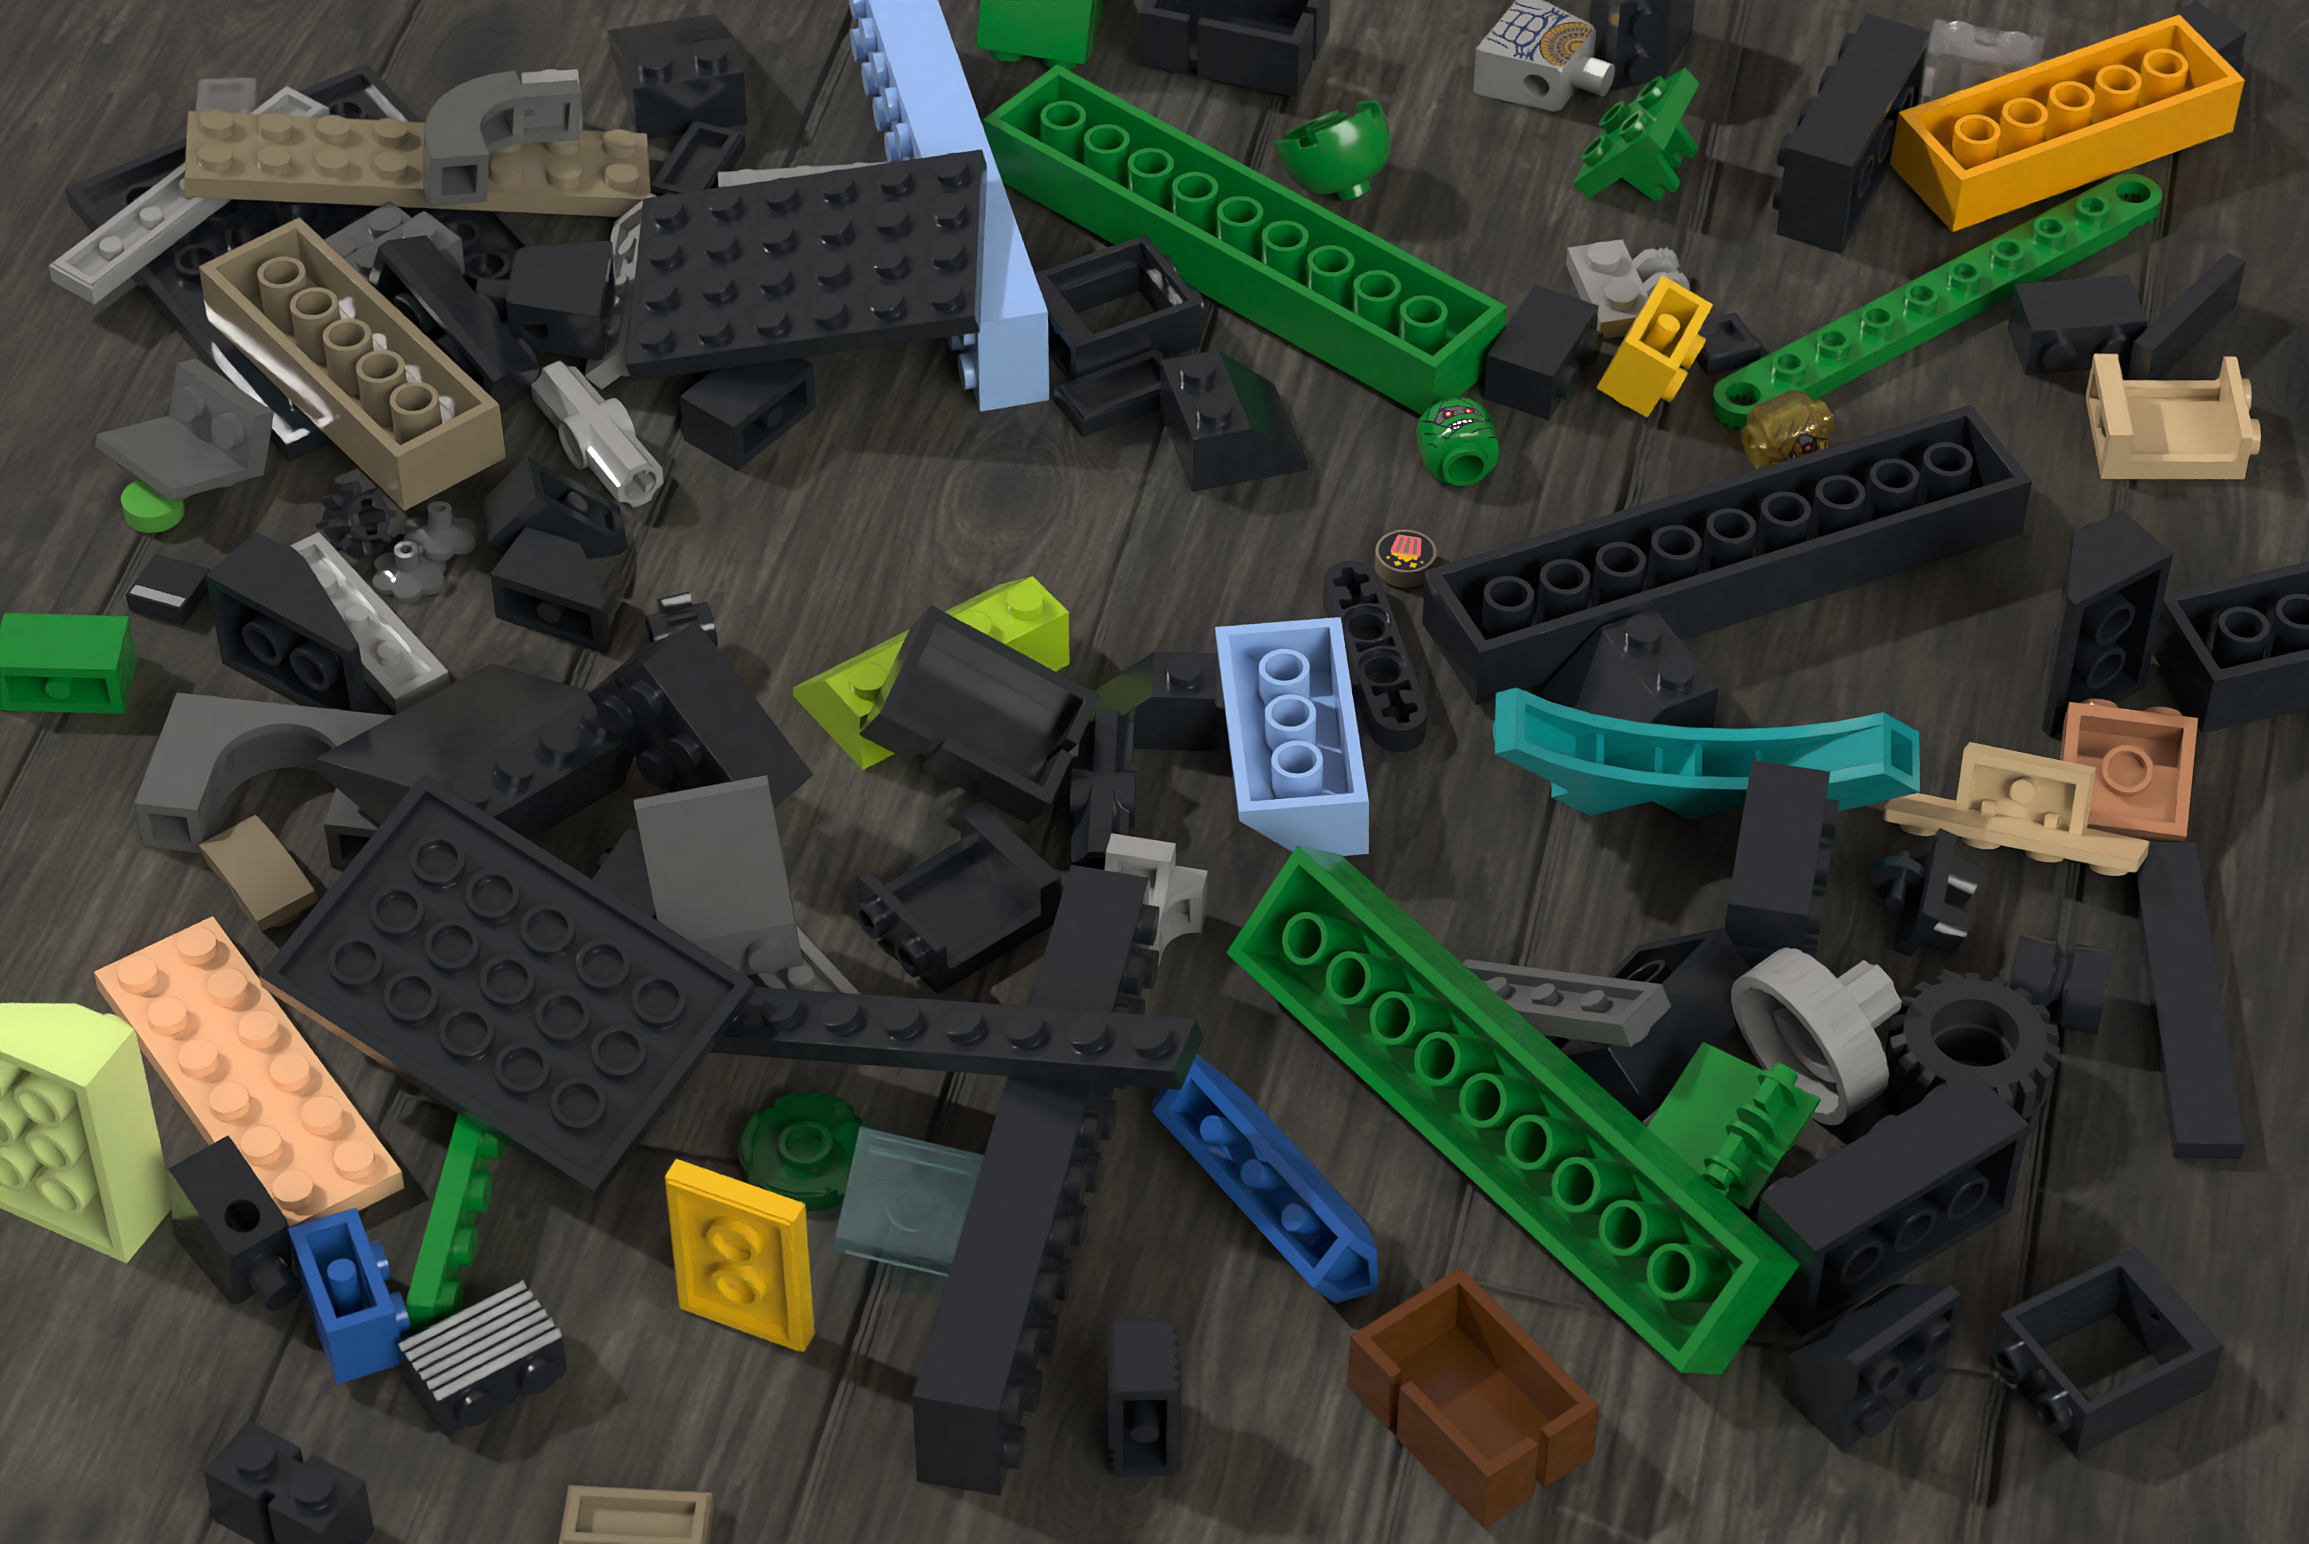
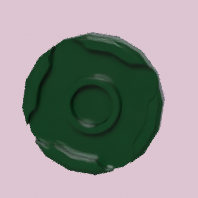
(801, 1148)

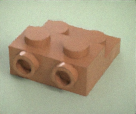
(2140, 767)

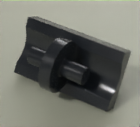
(1920, 891)

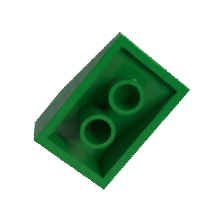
(1046, 29)

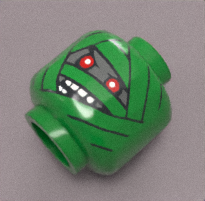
(1457, 441)

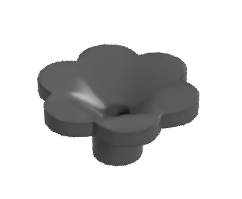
(441, 533)
(407, 573)

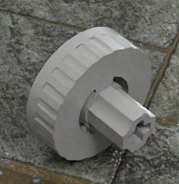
(1818, 1027)

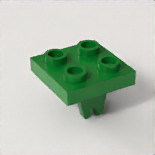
(1642, 140)

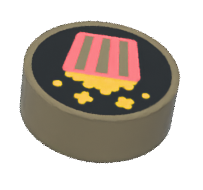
(1404, 557)

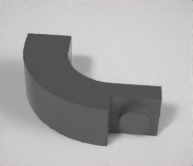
(485, 117)

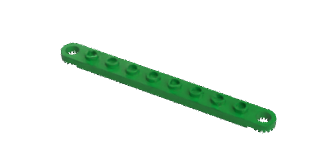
(1942, 297)

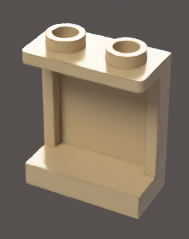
(2171, 424)

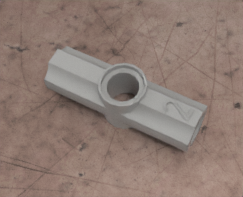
(597, 434)

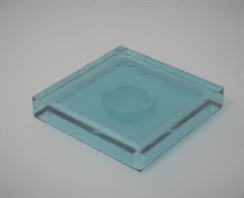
(906, 1201)

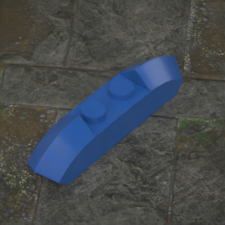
(1271, 1182)

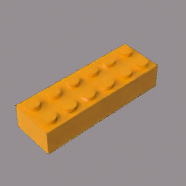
(2065, 122)

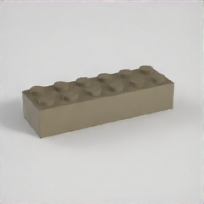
(353, 363)

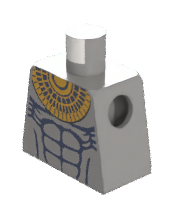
(1539, 58)

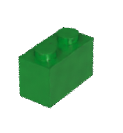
(66, 663)

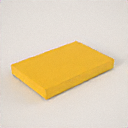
(740, 1255)

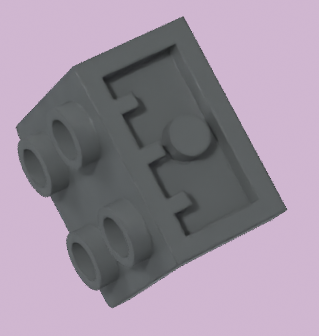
(204, 443)

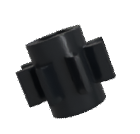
(372, 515)
(677, 612)

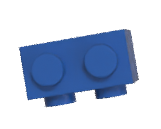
(348, 1295)

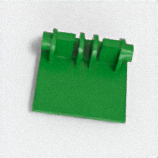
(1733, 1121)

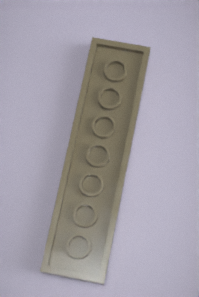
(383, 163)

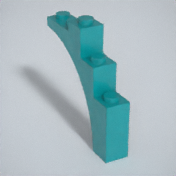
(1696, 772)

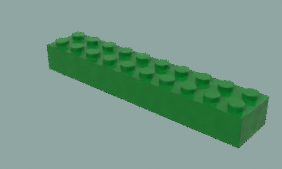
(1246, 240)
(1513, 1112)

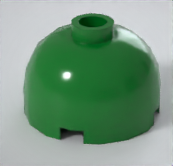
(1337, 151)

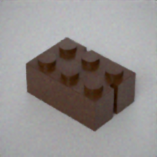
(1472, 1396)

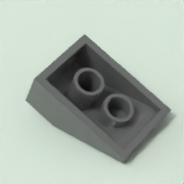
(722, 873)

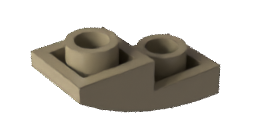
(259, 873)

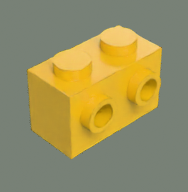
(1655, 348)

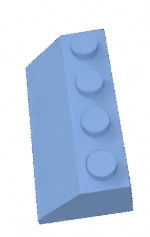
(1294, 734)

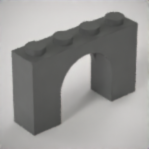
(219, 744)

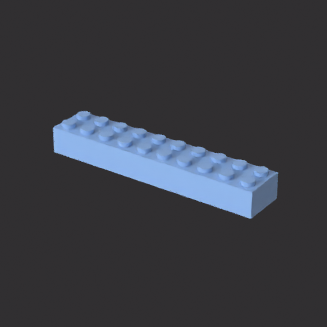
(932, 113)

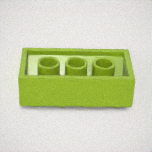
(1014, 613)

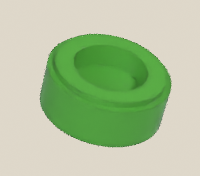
(148, 510)

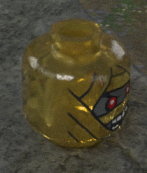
(1786, 428)

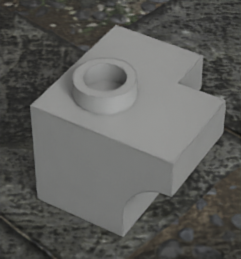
(1175, 889)

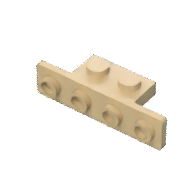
(2024, 806)

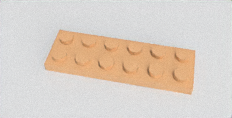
(248, 1073)

